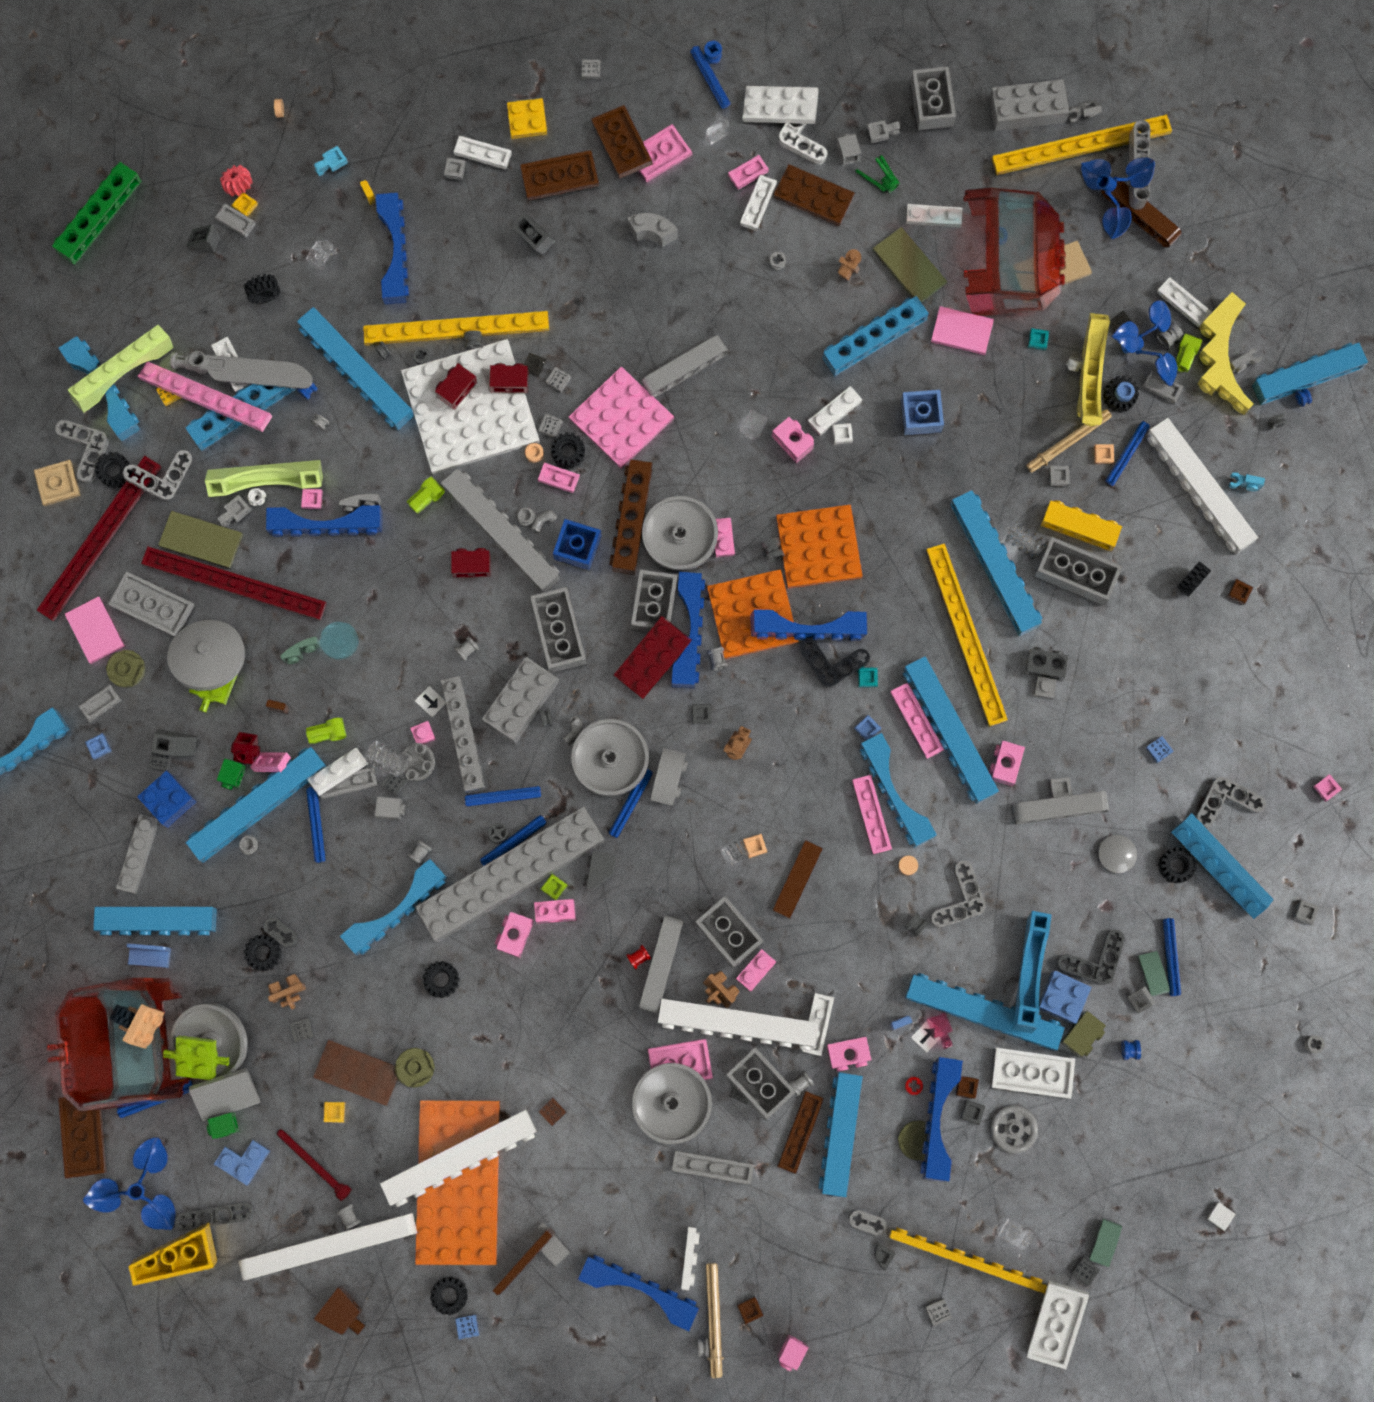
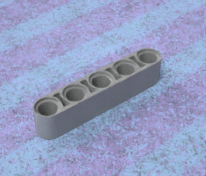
(1142, 141)
(685, 366)
(1060, 807)
(661, 964)

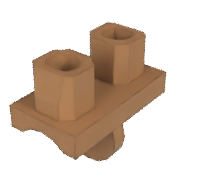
(849, 265)
(738, 743)
(718, 992)
(278, 994)

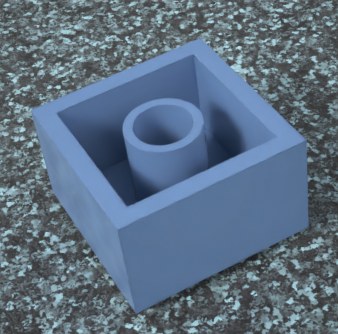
(922, 412)
(1064, 997)

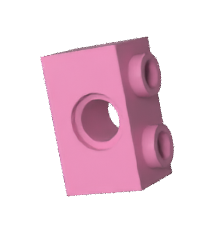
(797, 449)
(1014, 754)
(555, 911)
(516, 946)
(858, 1046)
(792, 1353)

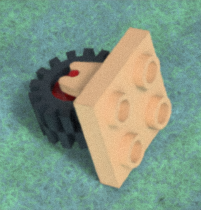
(137, 1023)

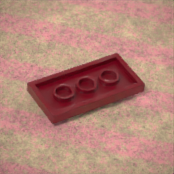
(652, 657)

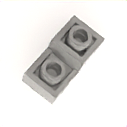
(352, 503)

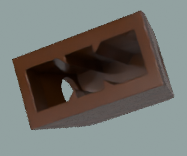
(341, 1313)

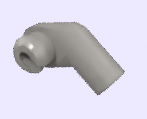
(547, 515)
(575, 729)

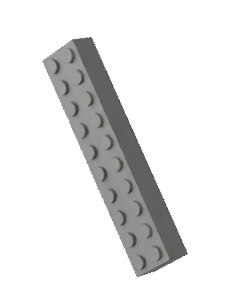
(510, 874)

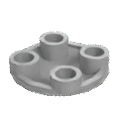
(420, 761)
(1117, 854)

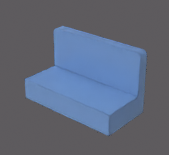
(149, 955)

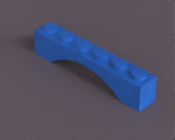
(393, 283)
(363, 520)
(689, 591)
(770, 624)
(937, 1162)
(600, 1274)

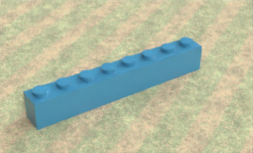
(355, 368)
(996, 563)
(950, 730)
(255, 805)
(980, 1011)

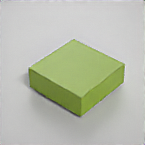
(554, 887)

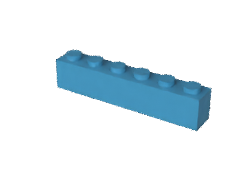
(1309, 373)
(1222, 866)
(155, 920)
(841, 1134)

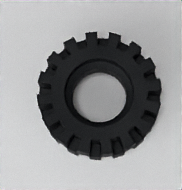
(261, 289)
(1113, 401)
(564, 440)
(105, 462)
(1194, 578)
(1188, 860)
(251, 948)
(428, 979)
(439, 1304)

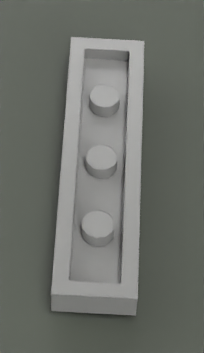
(137, 854)
(713, 1167)

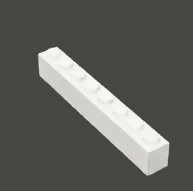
(1201, 486)
(739, 1023)
(463, 1155)

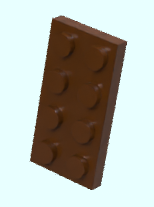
(622, 141)
(559, 175)
(814, 195)
(356, 1072)
(81, 1140)

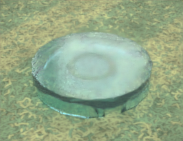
(339, 640)

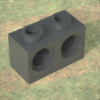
(1046, 669)

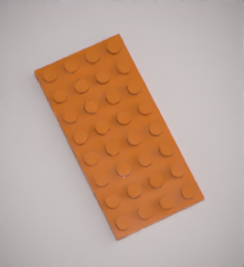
(461, 1216)

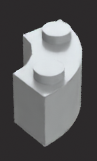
(652, 227)
(668, 776)

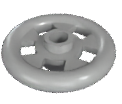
(1000, 1138)

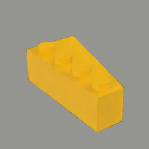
(178, 1257)

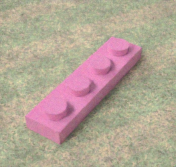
(917, 721)
(871, 814)

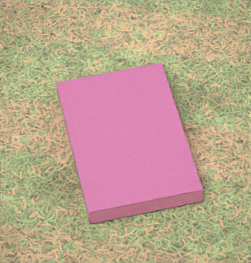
(666, 151)
(962, 330)
(94, 630)
(691, 1053)

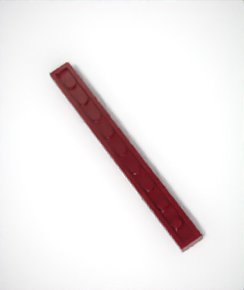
(96, 543)
(234, 583)

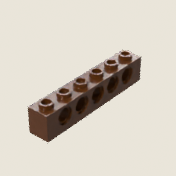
(643, 471)

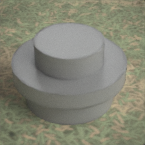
(525, 516)
(248, 844)

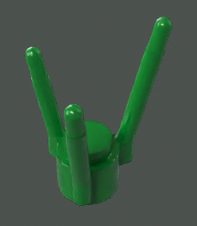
(889, 181)

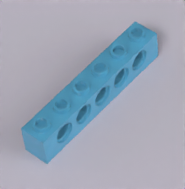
(838, 363)
(223, 427)

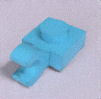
(332, 159)
(1250, 482)

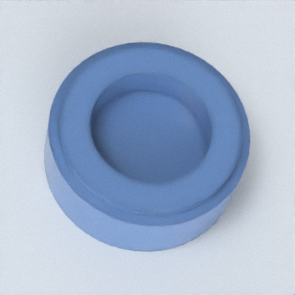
(1124, 391)

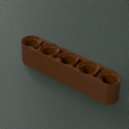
(1147, 218)

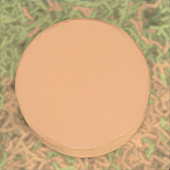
(278, 108)
(534, 452)
(908, 865)

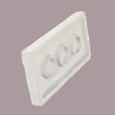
(780, 104)
(1033, 1073)
(1057, 1324)

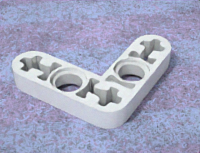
(794, 133)

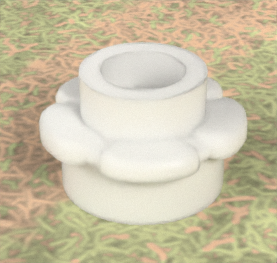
(1074, 363)
(256, 492)

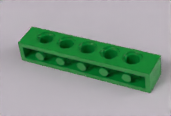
(96, 222)

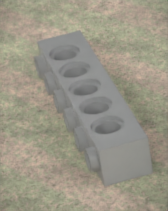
(463, 735)

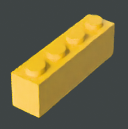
(1081, 526)

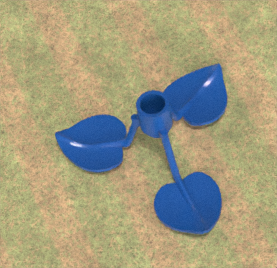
(1097, 177)
(1131, 342)
(160, 1211)

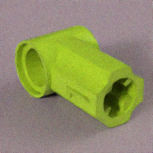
(1188, 349)
(428, 492)
(331, 730)

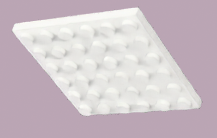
(481, 424)

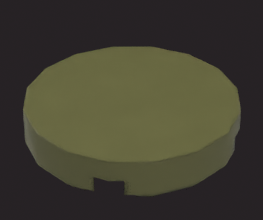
(125, 668)
(414, 1067)
(911, 1137)

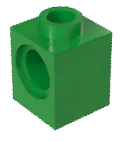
(231, 774)
(222, 1126)

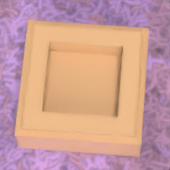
(1103, 453)
(755, 845)

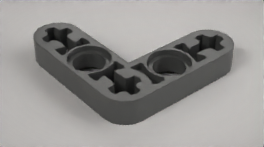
(1095, 968)

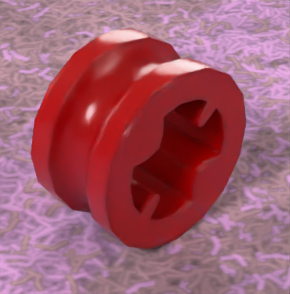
(918, 1082)

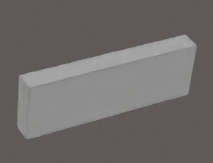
(358, 781)

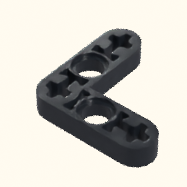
(835, 669)

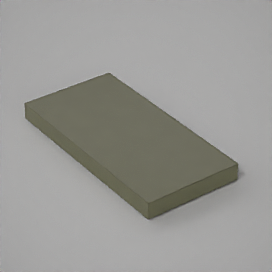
(909, 265)
(200, 539)

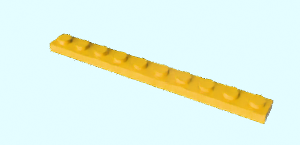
(1075, 146)
(455, 328)
(966, 635)
(974, 1262)

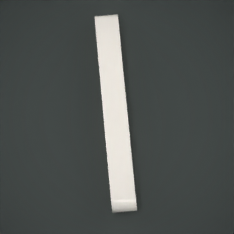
(327, 1247)

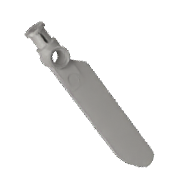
(244, 370)

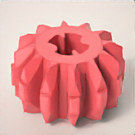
(236, 180)

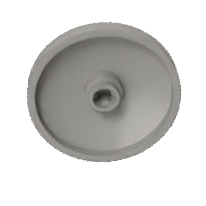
(680, 533)
(206, 655)
(610, 757)
(214, 1023)
(671, 1103)

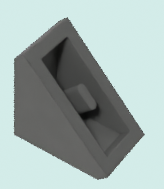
(204, 238)

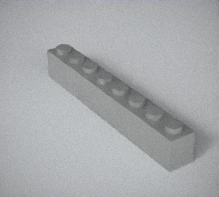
(500, 531)

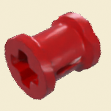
(638, 957)

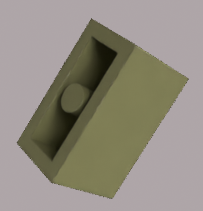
(1083, 1034)

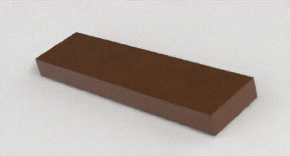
(797, 879)
(800, 1132)
(524, 1261)

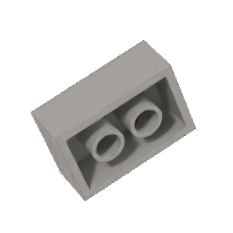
(933, 98)
(653, 599)
(729, 932)
(760, 1084)

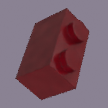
(509, 378)
(455, 386)
(470, 563)

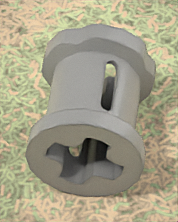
(466, 648)
(717, 658)
(419, 852)
(801, 1083)
(348, 1217)

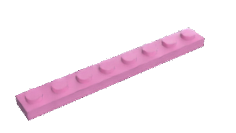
(205, 396)

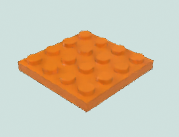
(819, 546)
(735, 601)

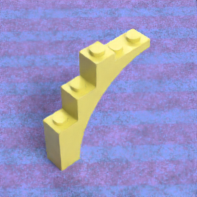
(1215, 354)
(1092, 368)

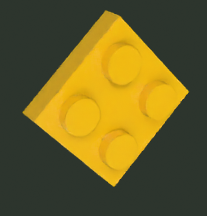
(527, 118)

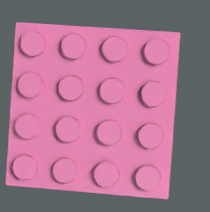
(621, 417)

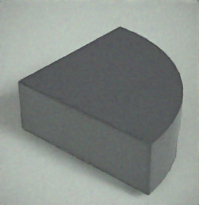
(883, 1256)

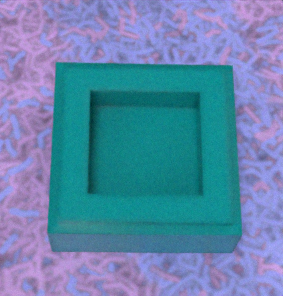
(1038, 339)
(868, 677)

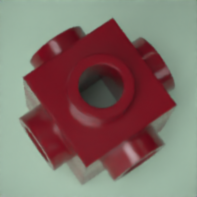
(245, 748)

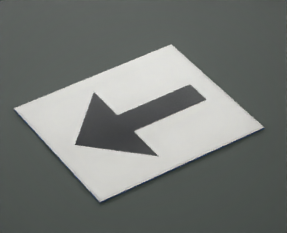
(430, 701)
(924, 1037)

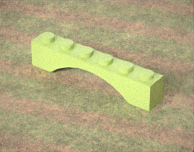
(146, 348)
(230, 480)

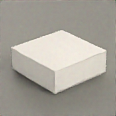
(842, 433)
(1221, 1216)

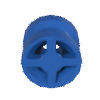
(714, 56)
(306, 393)
(1131, 1050)

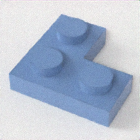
(245, 1166)

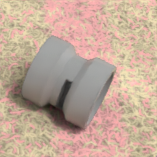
(1168, 337)

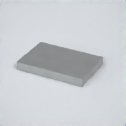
(224, 1094)

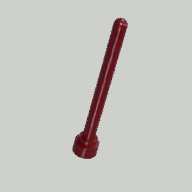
(340, 1190)

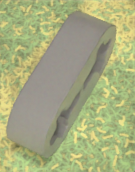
(870, 1218)

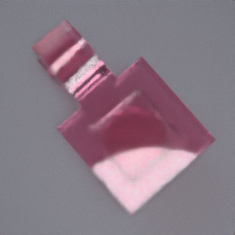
(940, 1028)

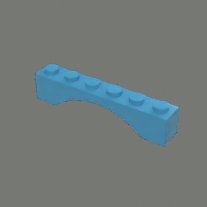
(118, 417)
(45, 729)
(916, 826)
(425, 880)
(1034, 947)

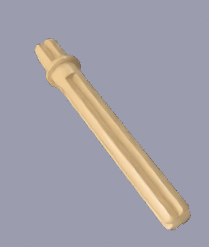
(1048, 455)
(714, 1320)

